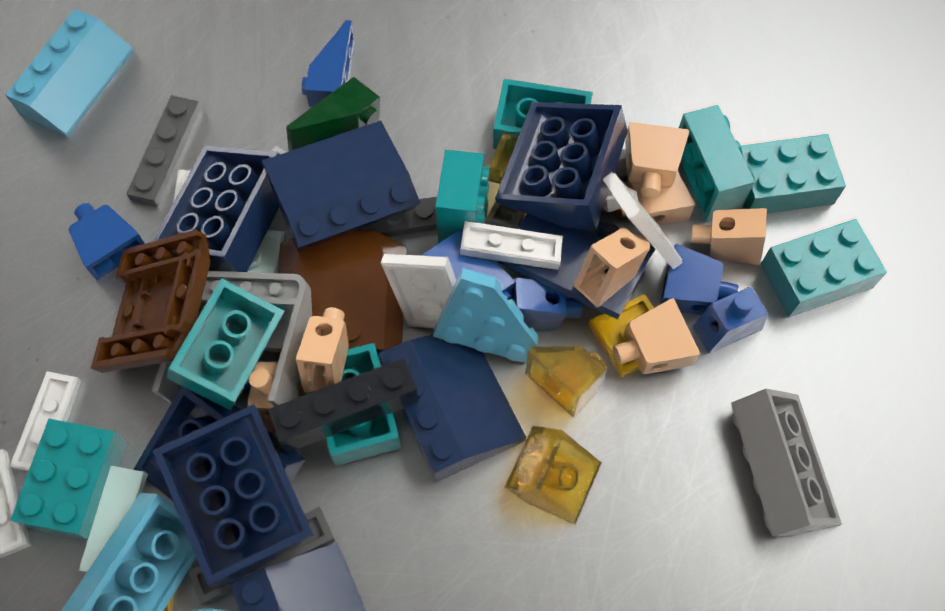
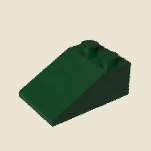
(341, 111)

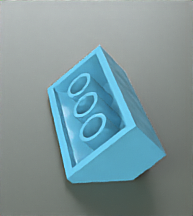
(69, 73)
(139, 562)

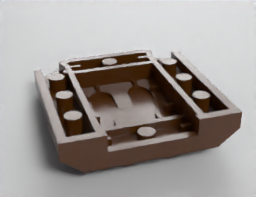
(350, 277)
(158, 302)

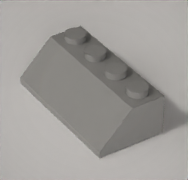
(784, 463)

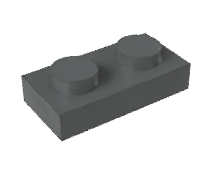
(504, 216)

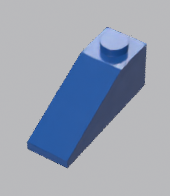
(330, 66)

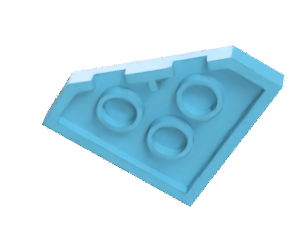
(484, 318)

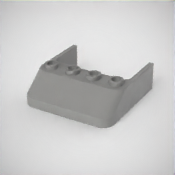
(284, 291)

